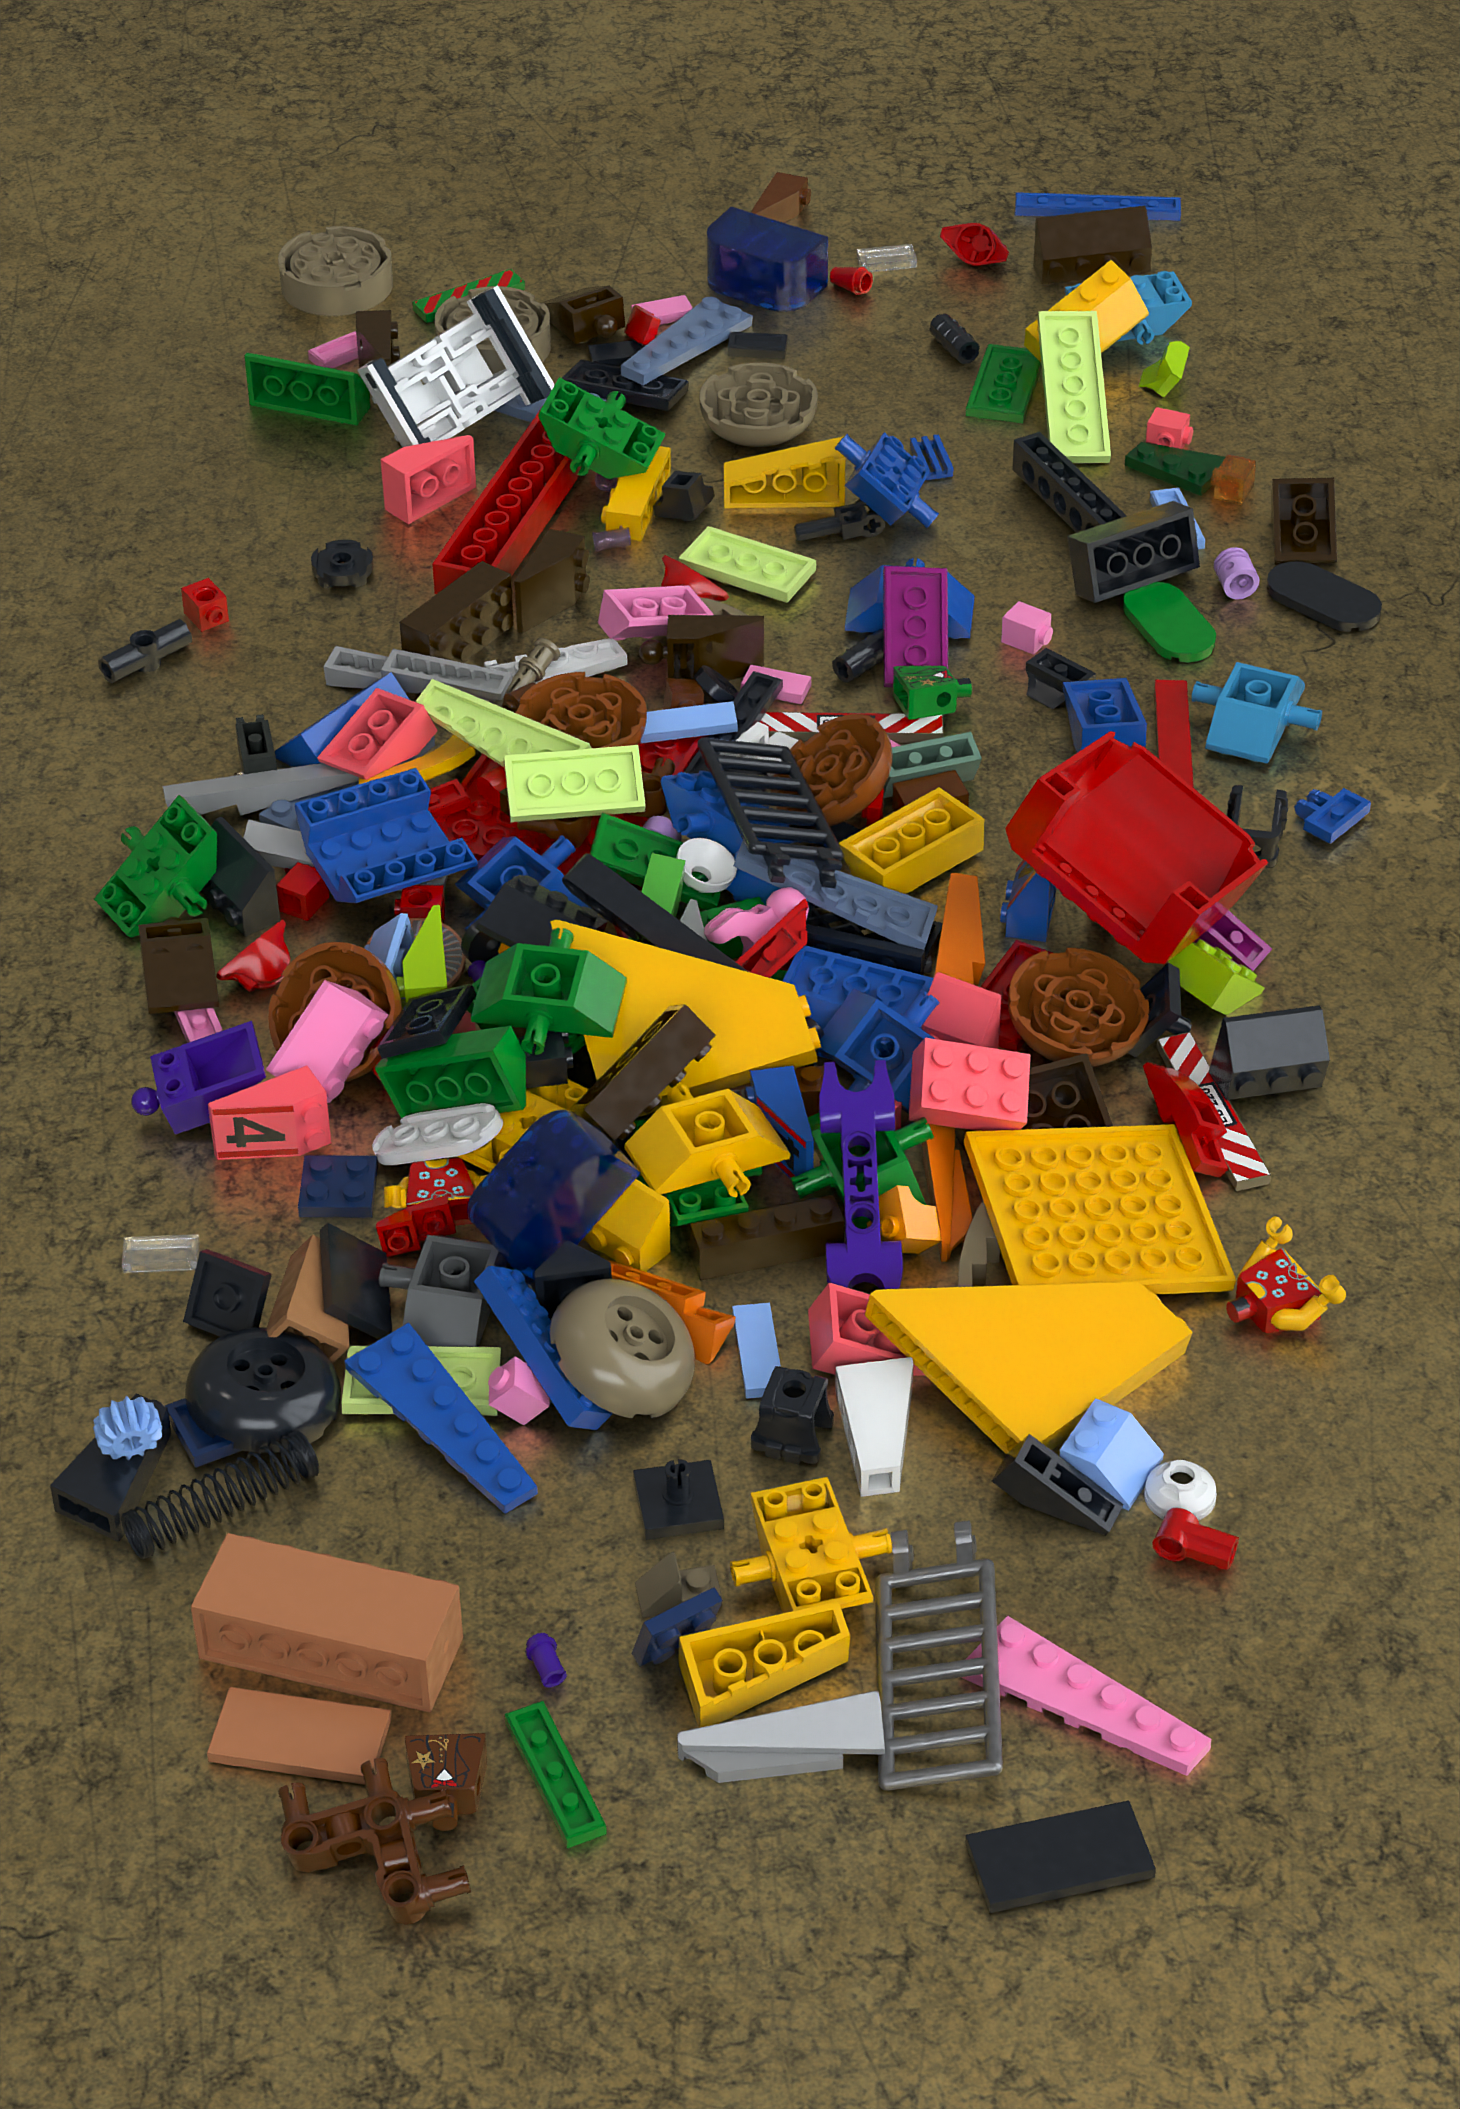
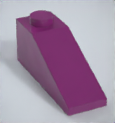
(1237, 941)

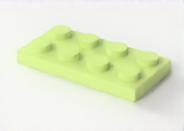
(748, 564)
(574, 783)
(466, 1365)

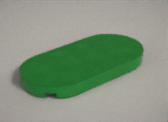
(1170, 622)

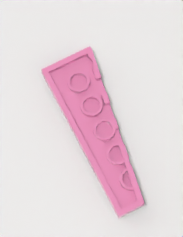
(1086, 1697)

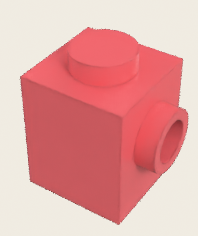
(1169, 428)

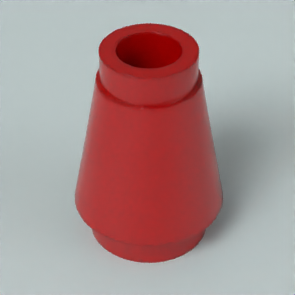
(854, 279)

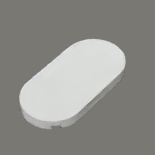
(438, 1134)

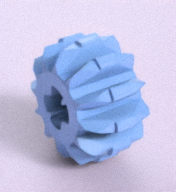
(127, 1428)

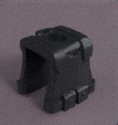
(1266, 840)
(788, 1416)

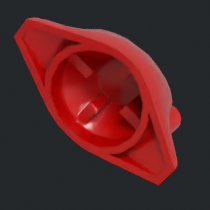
(975, 243)
(681, 575)
(261, 962)

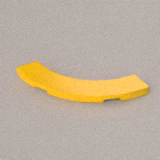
(437, 762)

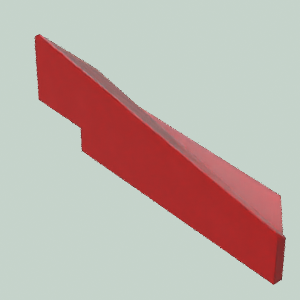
(777, 944)

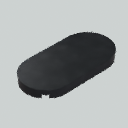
(1324, 596)

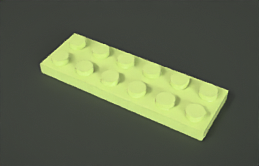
(1074, 385)

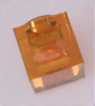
(1234, 479)

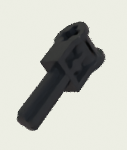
(847, 520)

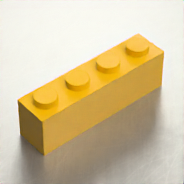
(635, 495)

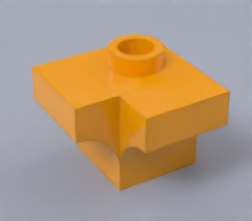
(907, 1221)

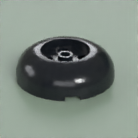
(239, 1391)

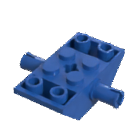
(887, 479)
(866, 604)
(701, 812)
(509, 860)
(866, 1028)

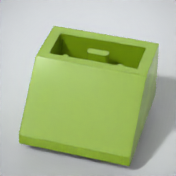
(1215, 978)

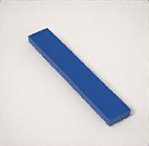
(1061, 204)

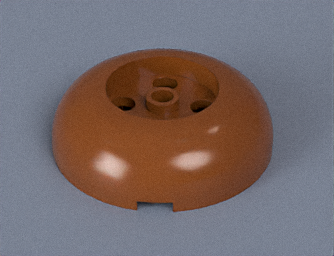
(588, 708)
(844, 765)
(342, 965)
(1054, 1002)

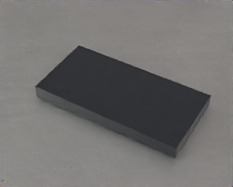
(603, 378)
(1059, 1856)

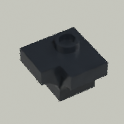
(683, 496)

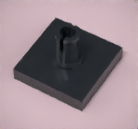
(1164, 1008)
(226, 1294)
(678, 1499)

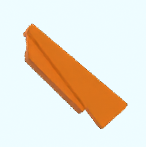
(961, 938)
(947, 1188)
(706, 1326)

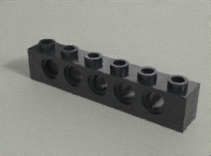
(1061, 484)

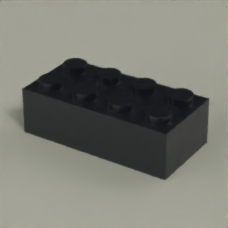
(1134, 551)

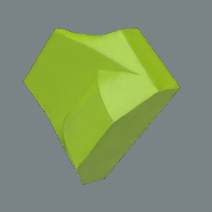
(1168, 370)

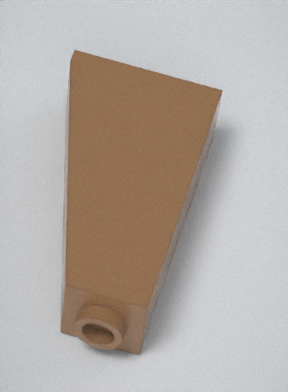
(301, 1303)

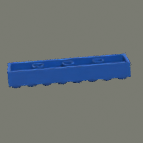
(530, 1331)

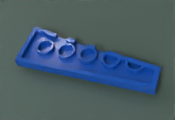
(428, 1398)

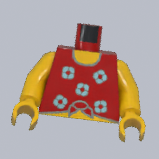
(433, 1180)
(1277, 1290)

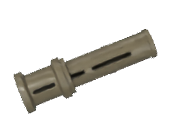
(533, 666)

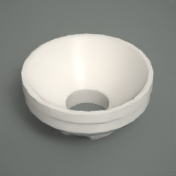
(711, 860)
(1163, 1493)

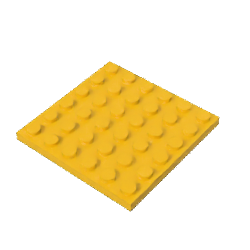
(1099, 1208)

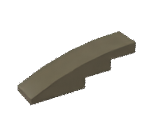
(978, 1250)

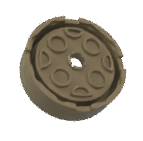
(335, 271)
(530, 314)

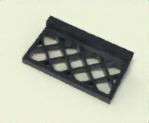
(872, 947)

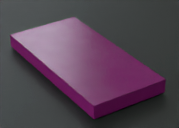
(914, 618)

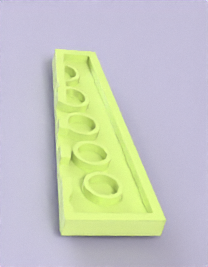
(491, 727)

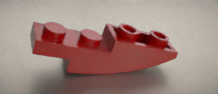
(1194, 1115)

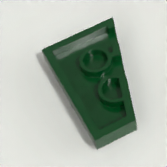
(1175, 466)

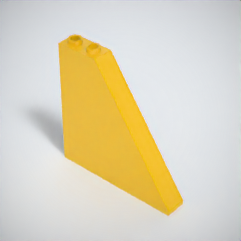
(753, 1016)
(1032, 1353)

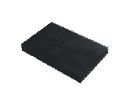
(427, 1021)
(352, 1282)

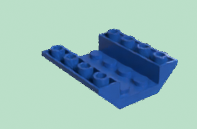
(378, 838)
(830, 978)

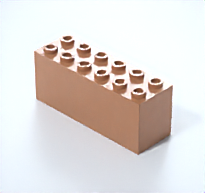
(328, 1622)

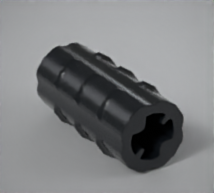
(954, 338)
(859, 657)

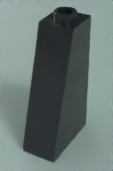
(100, 1488)

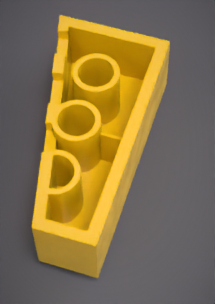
(787, 478)
(759, 1659)

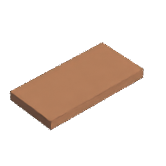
(298, 1735)

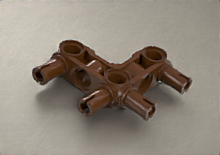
(578, 828)
(356, 1830)

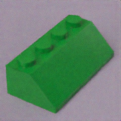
(306, 389)
(465, 1071)

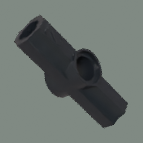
(145, 651)

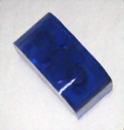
(765, 261)
(549, 1189)

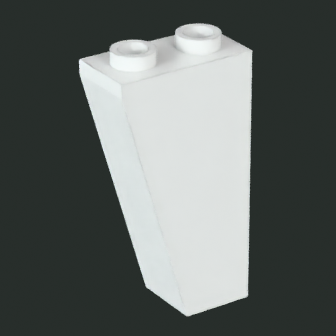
(875, 1418)

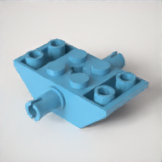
(1164, 300)
(1254, 711)

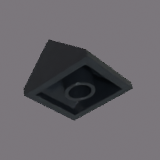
(565, 1271)

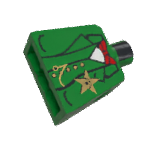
(928, 690)

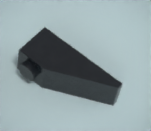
(1055, 1487)

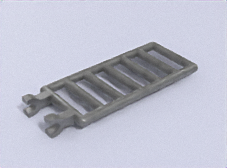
(988, 1664)

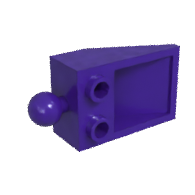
(199, 1074)

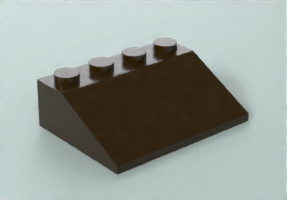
(1062, 1097)

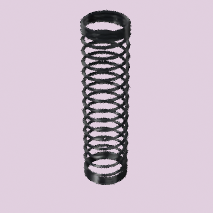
(300, 1456)

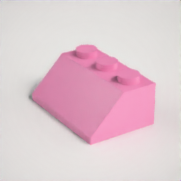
(646, 610)
(330, 1036)

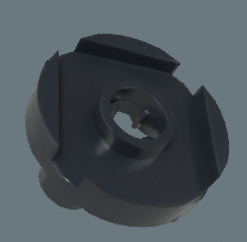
(330, 570)

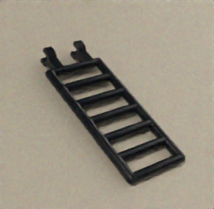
(774, 854)

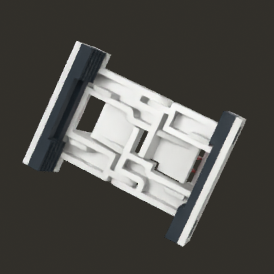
(455, 355)

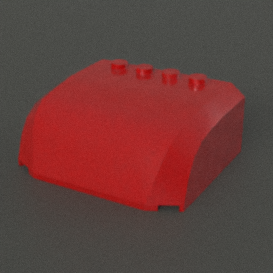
(1134, 847)

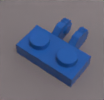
(1331, 816)

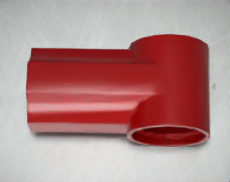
(1184, 1537)

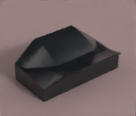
(1047, 674)

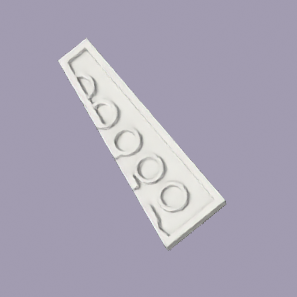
(585, 657)

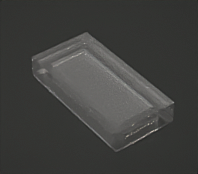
(887, 258)
(160, 1253)

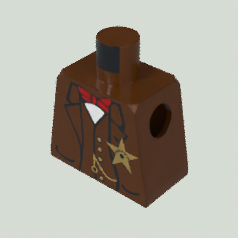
(451, 1764)

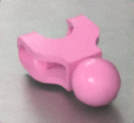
(753, 923)

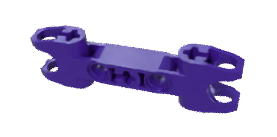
(857, 1119)

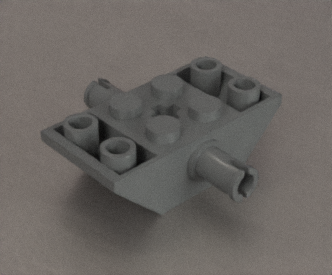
(441, 1289)

